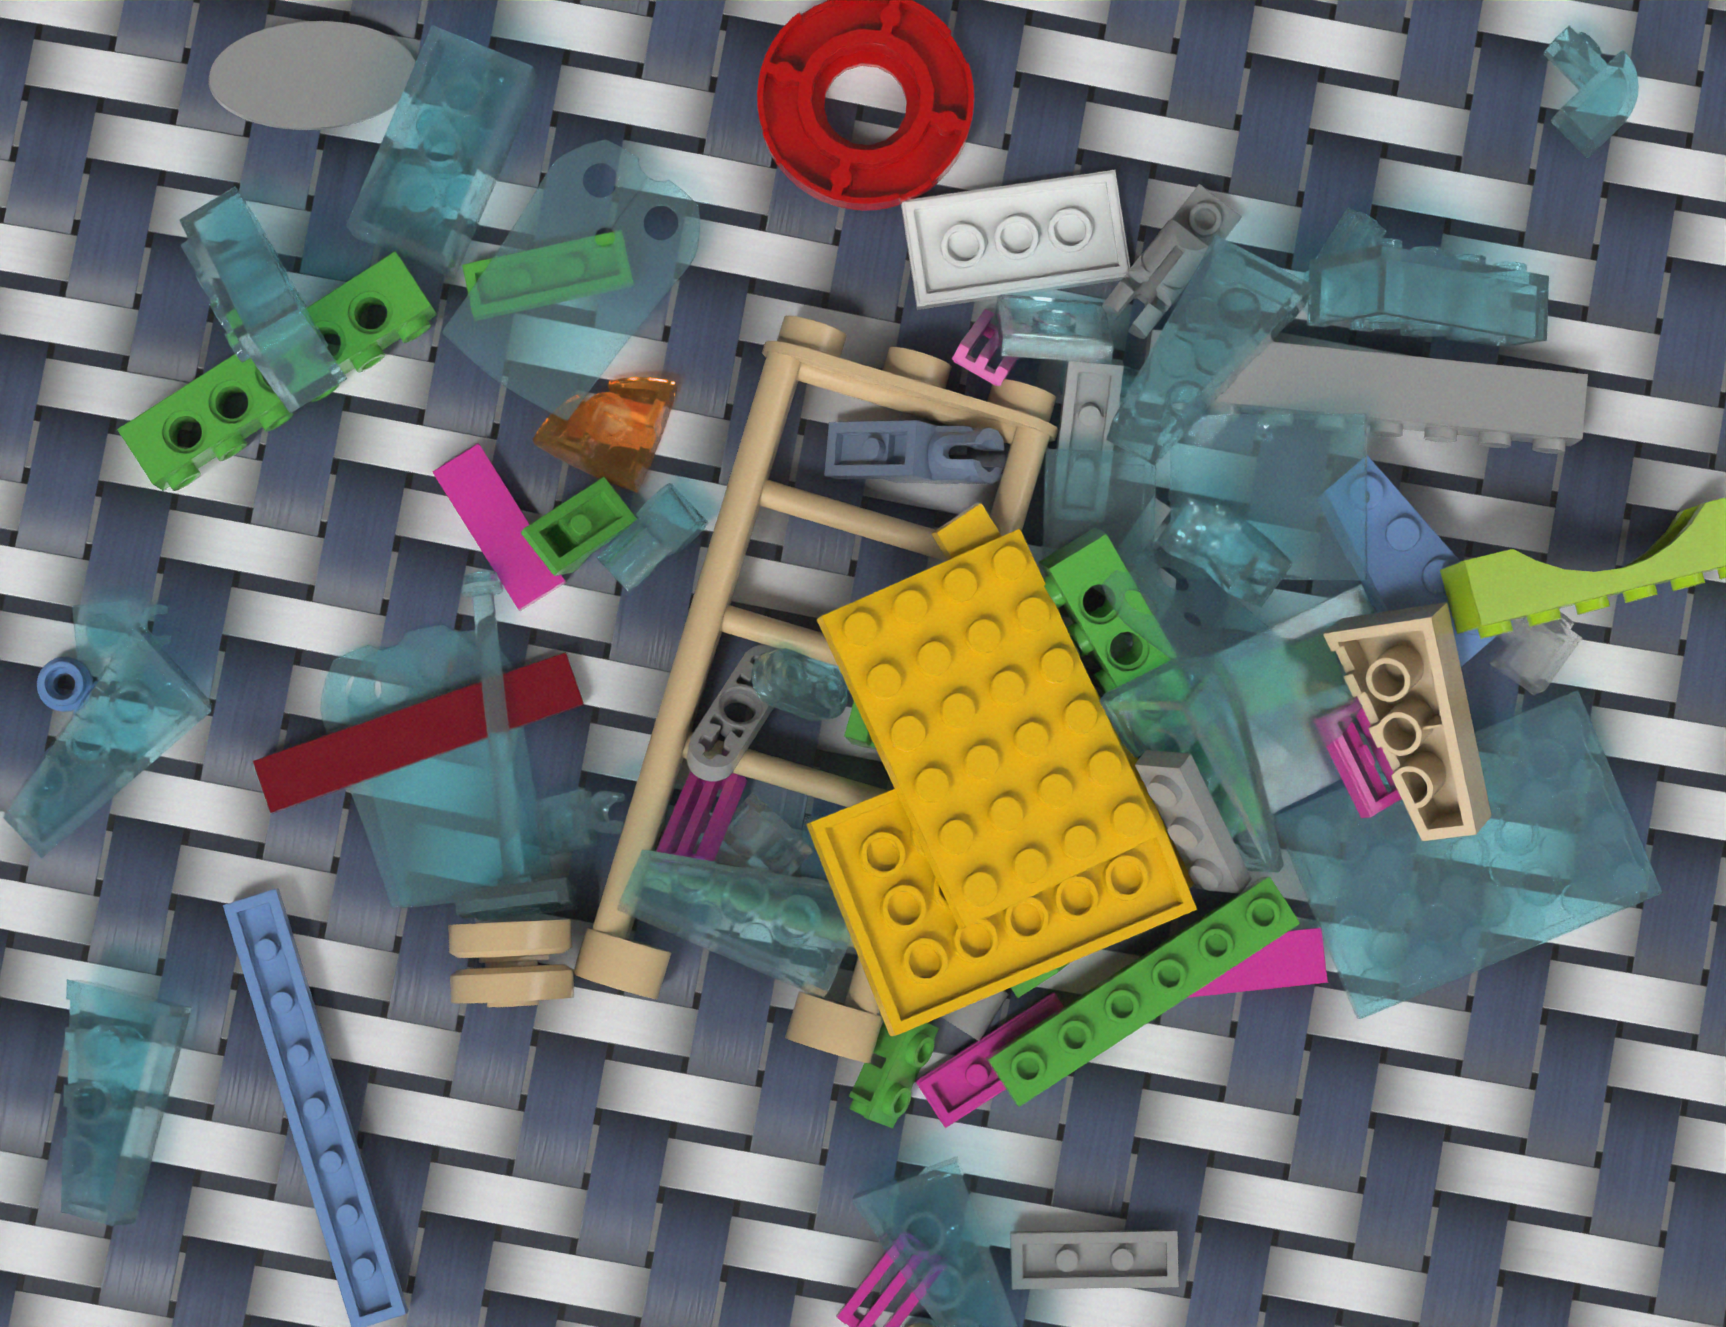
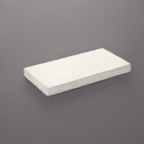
(1015, 239)

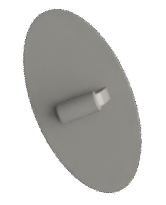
(311, 75)

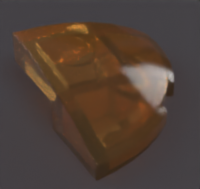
(613, 431)

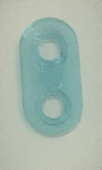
(810, 691)

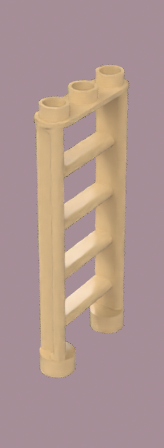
(907, 383)

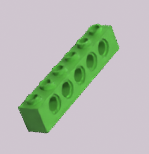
(155, 431)
(1068, 576)
(1142, 990)

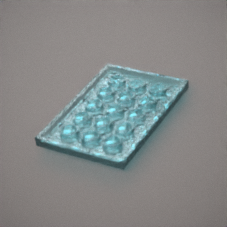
(1431, 911)

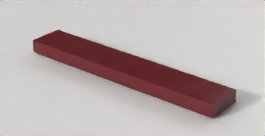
(412, 735)

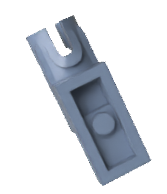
(909, 452)

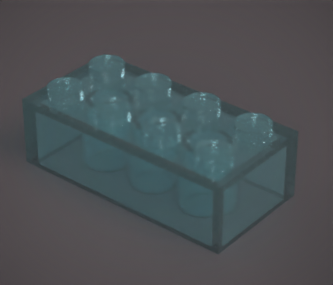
(443, 152)

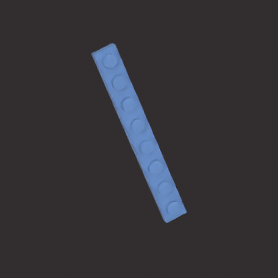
(315, 1109)

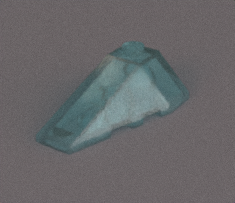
(1180, 714)

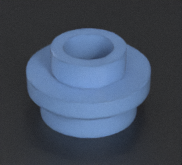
(48, 683)

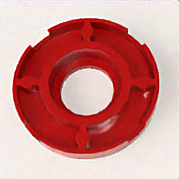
(880, 34)

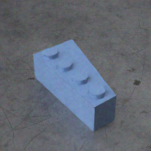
(1406, 558)

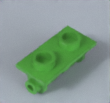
(886, 1091)

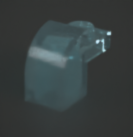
(1604, 95)
(1227, 548)

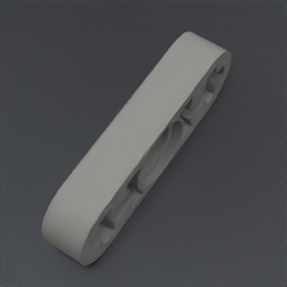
(737, 734)

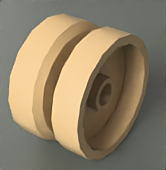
(511, 962)

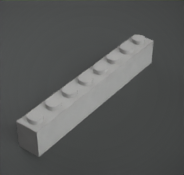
(1413, 394)

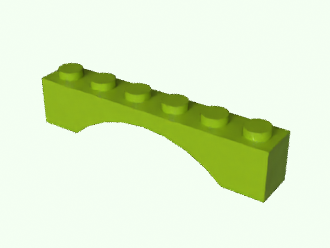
(1510, 586)

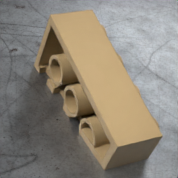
(1418, 712)

